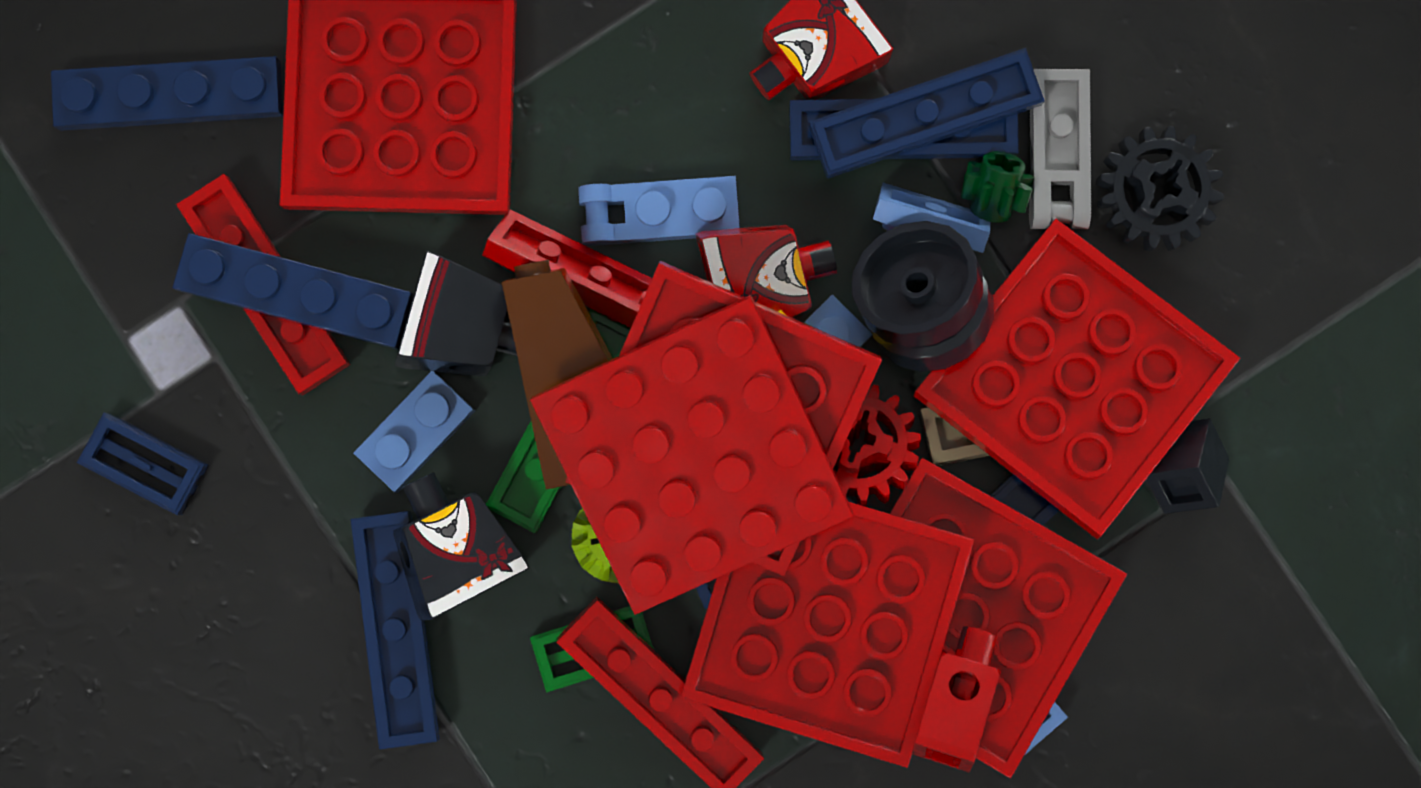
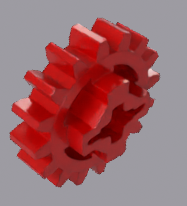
(880, 450)

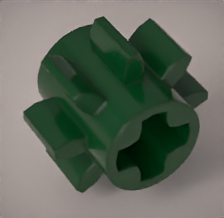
(997, 186)

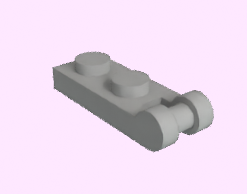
(1061, 148)

